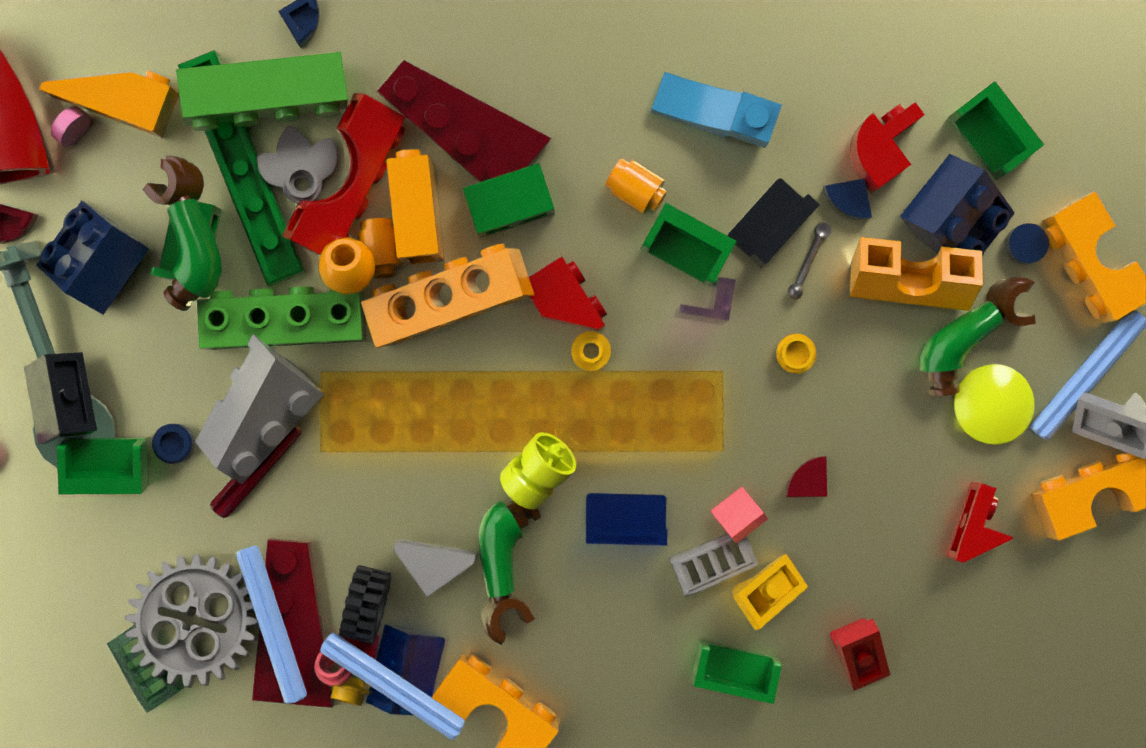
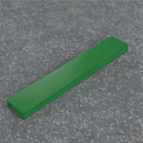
(252, 194)

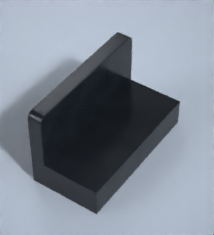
(772, 222)
(60, 396)

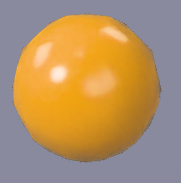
(349, 268)

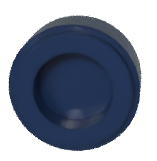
(1027, 243)
(173, 443)

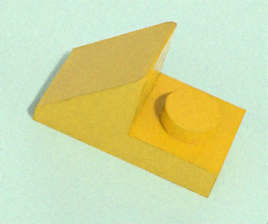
(769, 591)

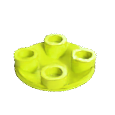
(994, 404)

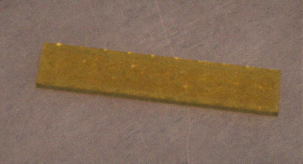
(510, 407)

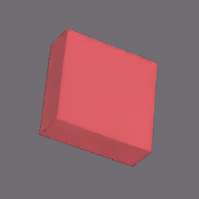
(739, 515)

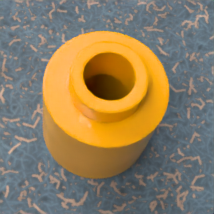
(636, 186)
(380, 239)

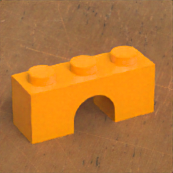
(1075, 234)
(944, 282)
(1067, 503)
(471, 685)

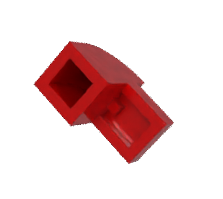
(874, 150)

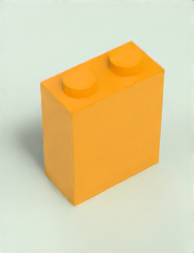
(415, 208)

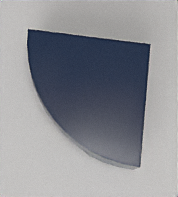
(302, 19)
(850, 198)

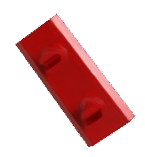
(20, 138)

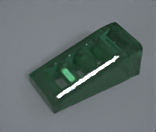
(133, 675)

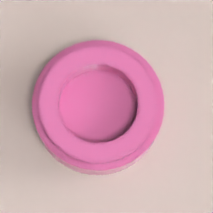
(70, 126)

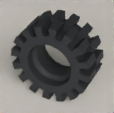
(365, 604)

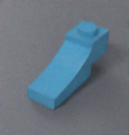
(716, 109)

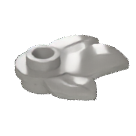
(297, 160)

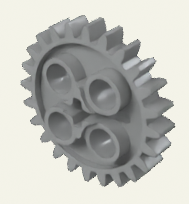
(180, 655)

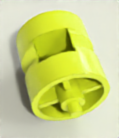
(538, 470)

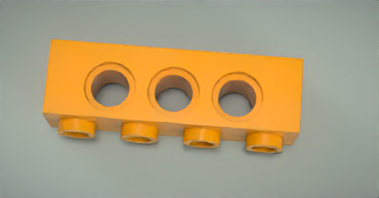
(506, 285)

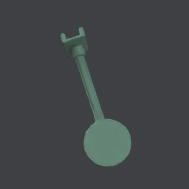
(17, 277)

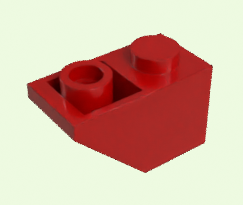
(562, 299)

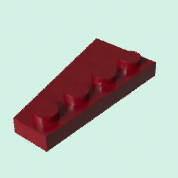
(464, 127)
(295, 590)

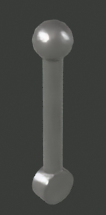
(821, 232)

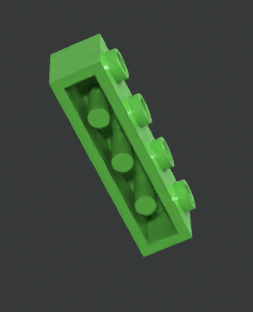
(262, 90)
(280, 319)

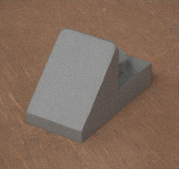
(1113, 423)

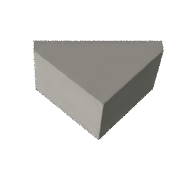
(433, 564)

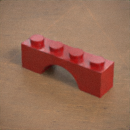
(369, 134)

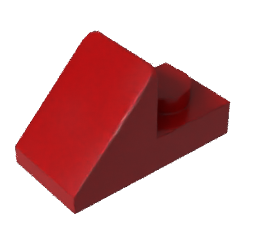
(970, 534)
(861, 652)

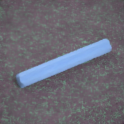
(1089, 374)
(271, 624)
(392, 686)

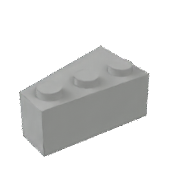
(257, 412)

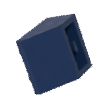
(958, 208)
(91, 257)

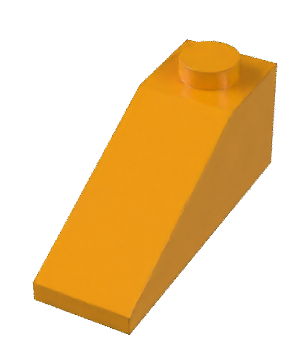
(123, 97)

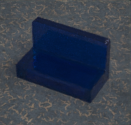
(626, 519)
(411, 657)

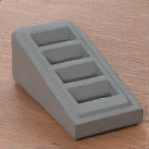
(683, 576)

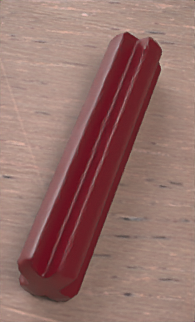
(234, 492)

